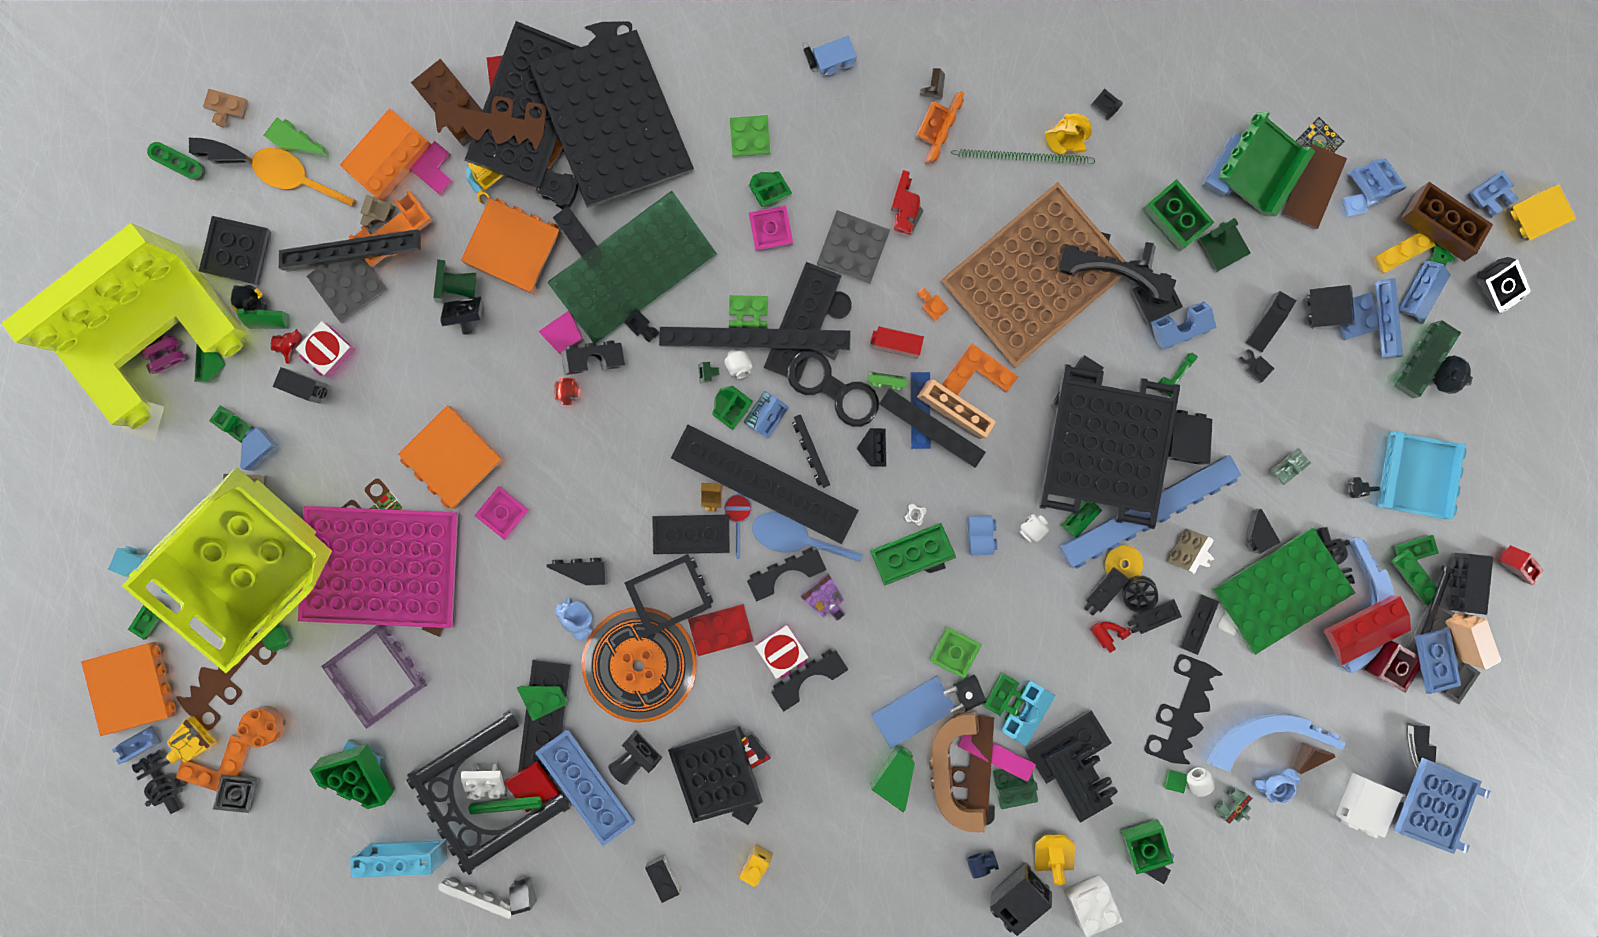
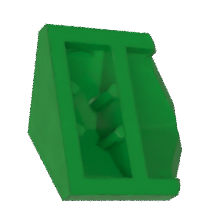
(769, 188)
(731, 406)

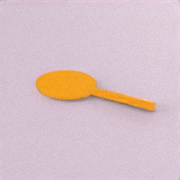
(286, 172)

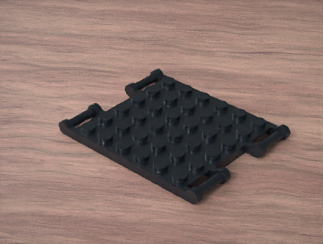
(1109, 446)

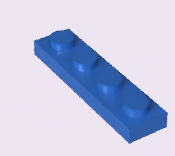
(918, 380)

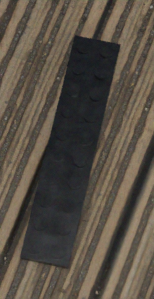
(764, 484)

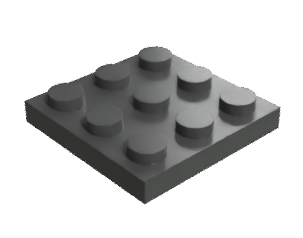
(853, 246)
(347, 286)

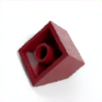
(1395, 665)

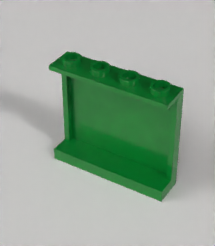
(1265, 165)

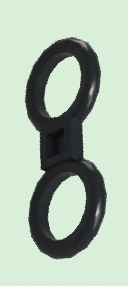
(833, 388)

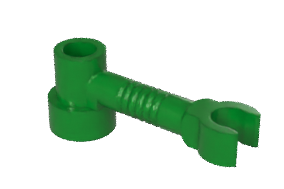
(1188, 361)

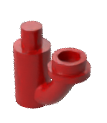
(1104, 638)

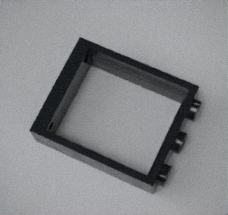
(698, 581)

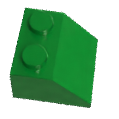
(1147, 846)

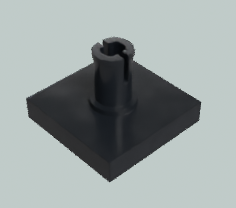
(462, 313)

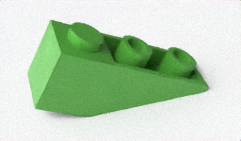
(288, 139)

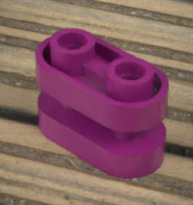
(152, 351)

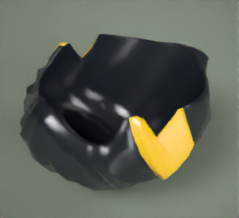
(247, 298)

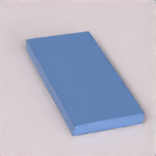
(913, 712)

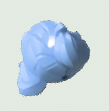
(575, 618)
(1280, 787)

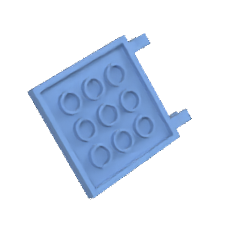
(1439, 806)

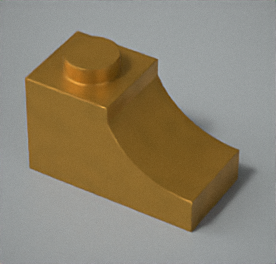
(711, 496)

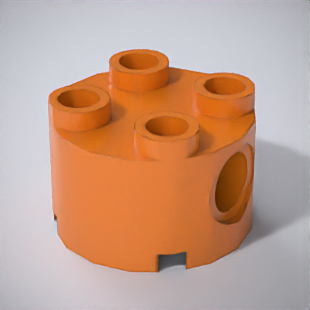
(261, 726)

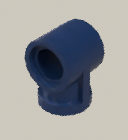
(982, 864)

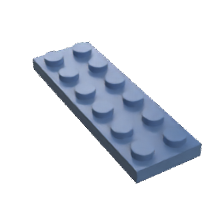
(585, 787)

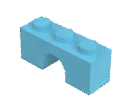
(1024, 725)

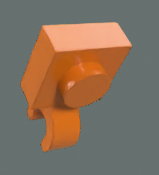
(934, 306)

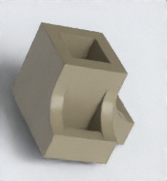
(376, 212)

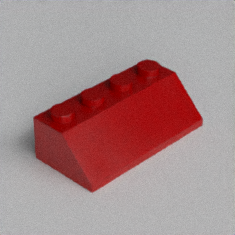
(1369, 629)

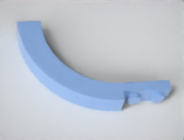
(1380, 589)
(1244, 733)

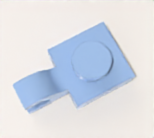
(1357, 205)

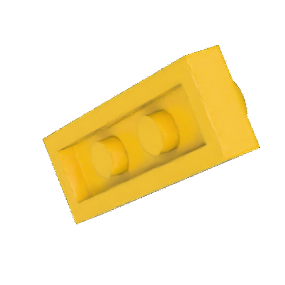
(1403, 252)

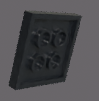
(234, 250)

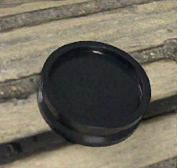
(840, 305)

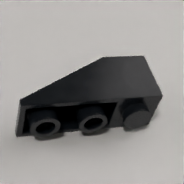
(583, 572)

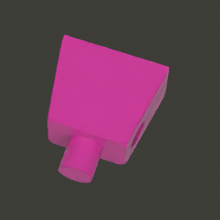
(562, 332)

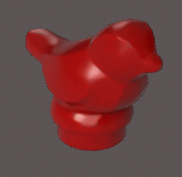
(286, 343)

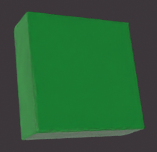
(1176, 781)

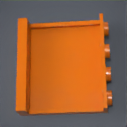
(511, 245)
(450, 457)
(128, 688)

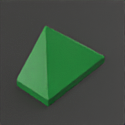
(206, 365)

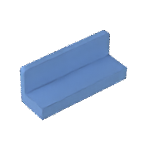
(1425, 290)

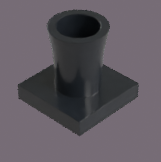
(638, 755)

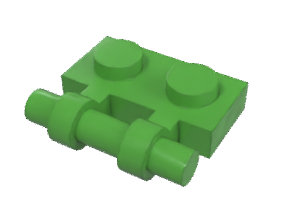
(748, 306)

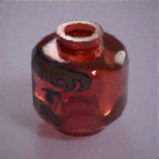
(566, 391)

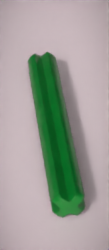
(505, 805)

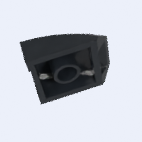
(1504, 283)

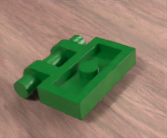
(1001, 695)

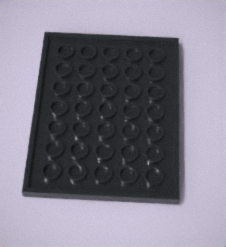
(611, 117)

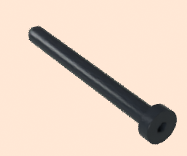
(1437, 598)

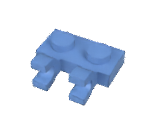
(1490, 190)

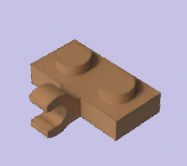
(224, 105)

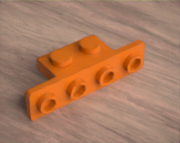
(936, 124)

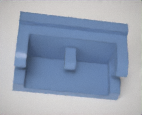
(136, 745)

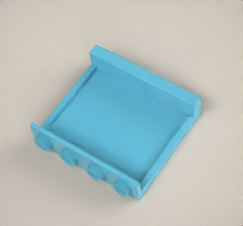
(1422, 475)

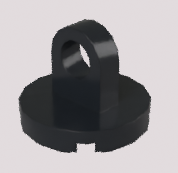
(1453, 375)

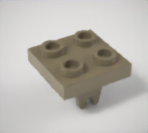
(1191, 551)

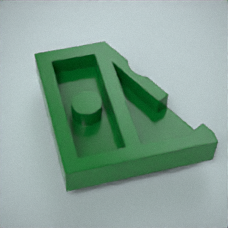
(542, 699)

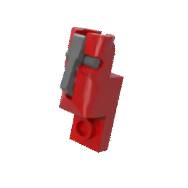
(907, 206)

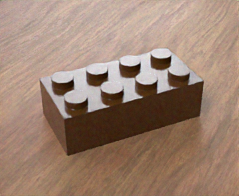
(428, 85)
(1447, 221)

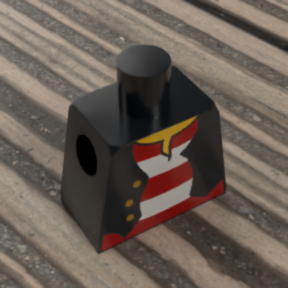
(754, 748)

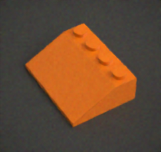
(385, 155)

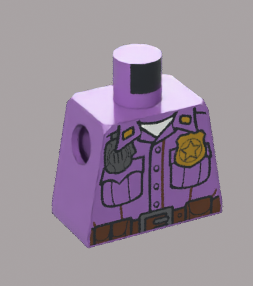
(825, 598)

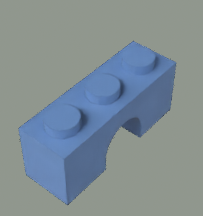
(1199, 321)

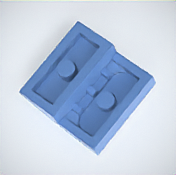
(1378, 180)

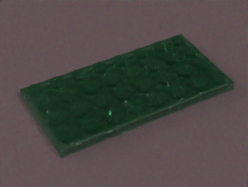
(632, 267)

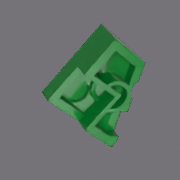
(263, 319)

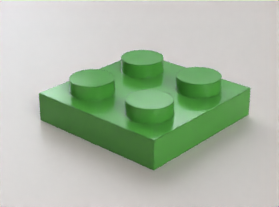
(750, 136)
(878, 379)
(955, 652)

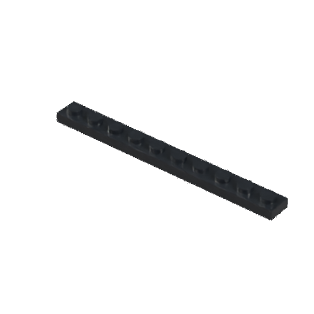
(755, 338)

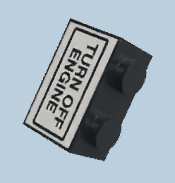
(663, 878)

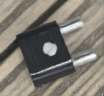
(968, 693)

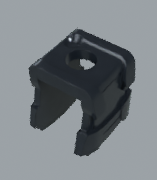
(558, 188)

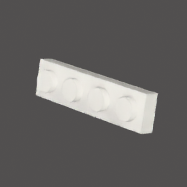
(470, 895)

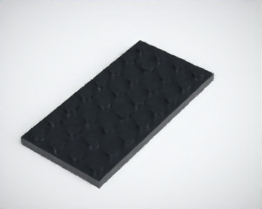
(516, 82)

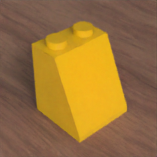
(1542, 213)

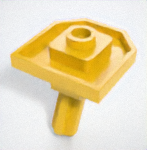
(1055, 854)

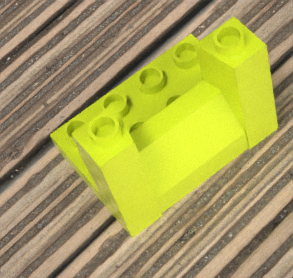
(116, 308)

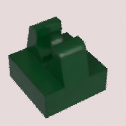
(707, 372)

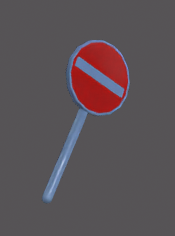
(739, 510)

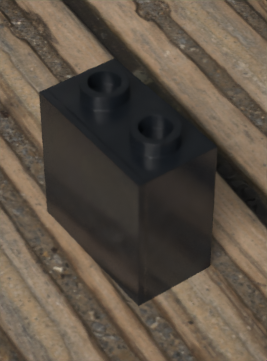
(1331, 307)
(300, 385)

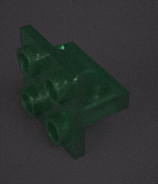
(1013, 790)

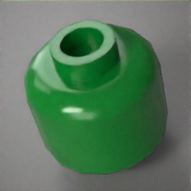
(276, 638)

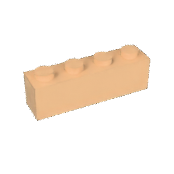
(956, 409)

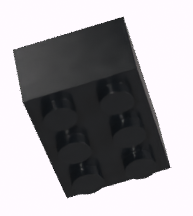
(1470, 583)

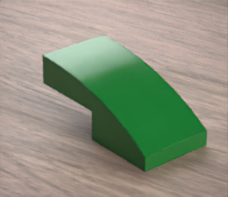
(230, 423)

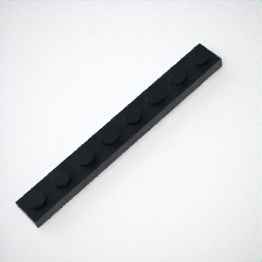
(350, 249)

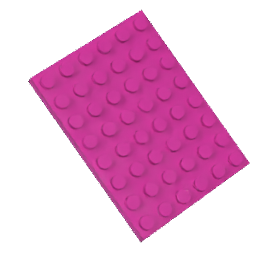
(383, 567)

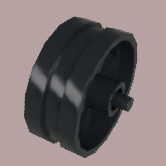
(1140, 594)

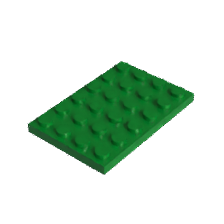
(1283, 590)

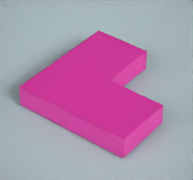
(427, 167)

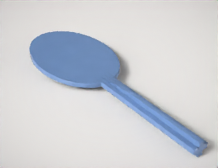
(787, 535)

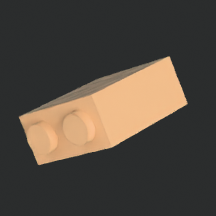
(1473, 640)

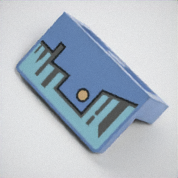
(766, 414)

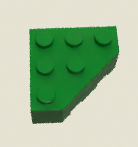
(354, 776)

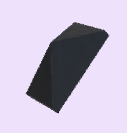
(874, 447)

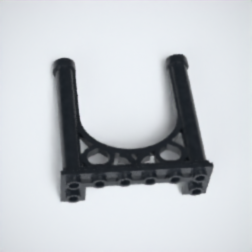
(455, 758)

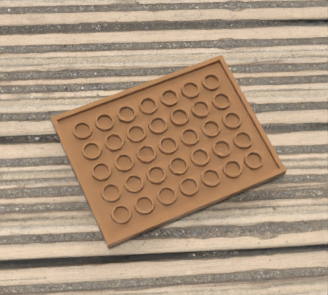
(1013, 277)

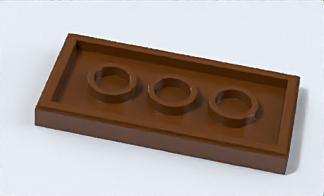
(1314, 187)

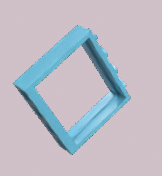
(399, 859)

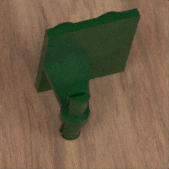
(1224, 245)

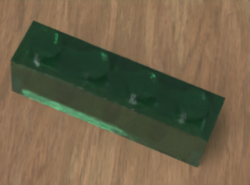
(1427, 358)

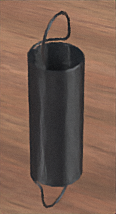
(810, 58)

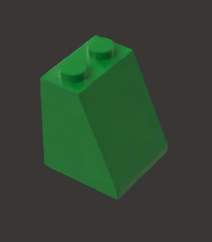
(895, 778)

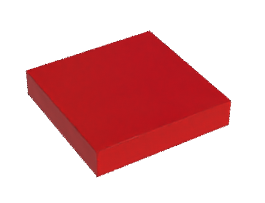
(532, 783)

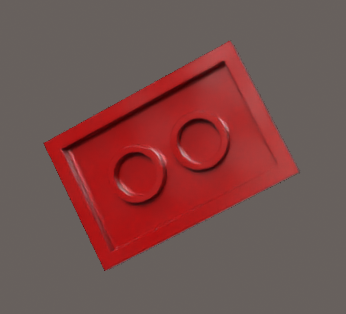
(720, 630)

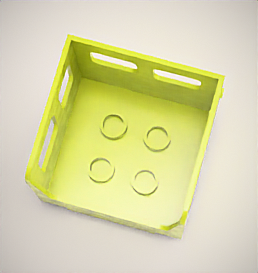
(232, 567)

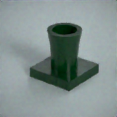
(453, 283)

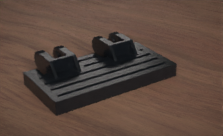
(1077, 779)

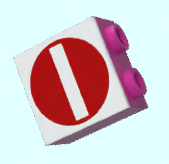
(325, 349)
(782, 652)

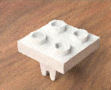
(483, 783)

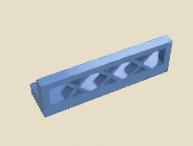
(1389, 318)

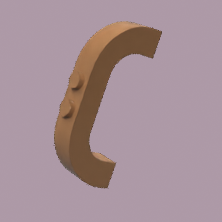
(962, 818)

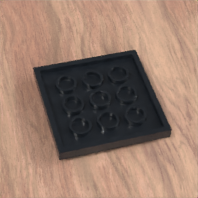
(715, 775)

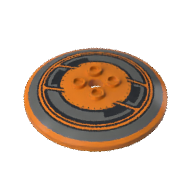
(634, 694)

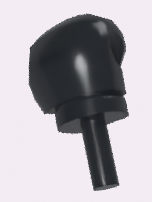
(1360, 489)

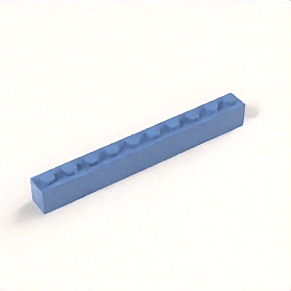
(1172, 499)

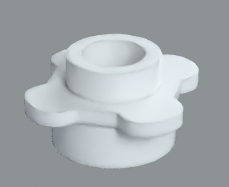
(920, 514)

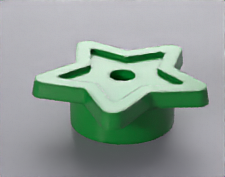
(1436, 257)

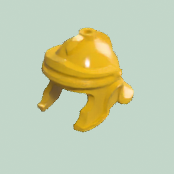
(1069, 134)

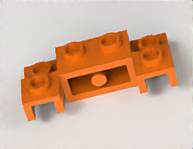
(411, 217)

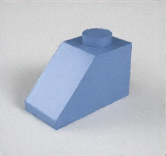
(255, 447)

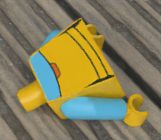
(480, 178)

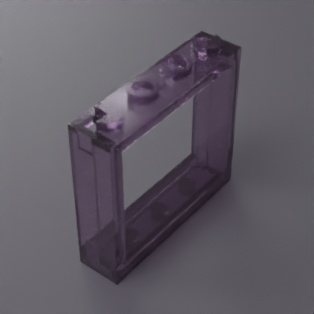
(348, 691)

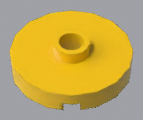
(1128, 553)

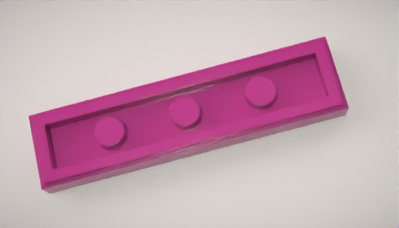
(1001, 758)

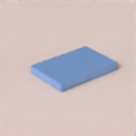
(1437, 661)

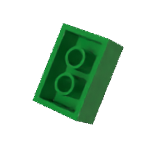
(1178, 215)

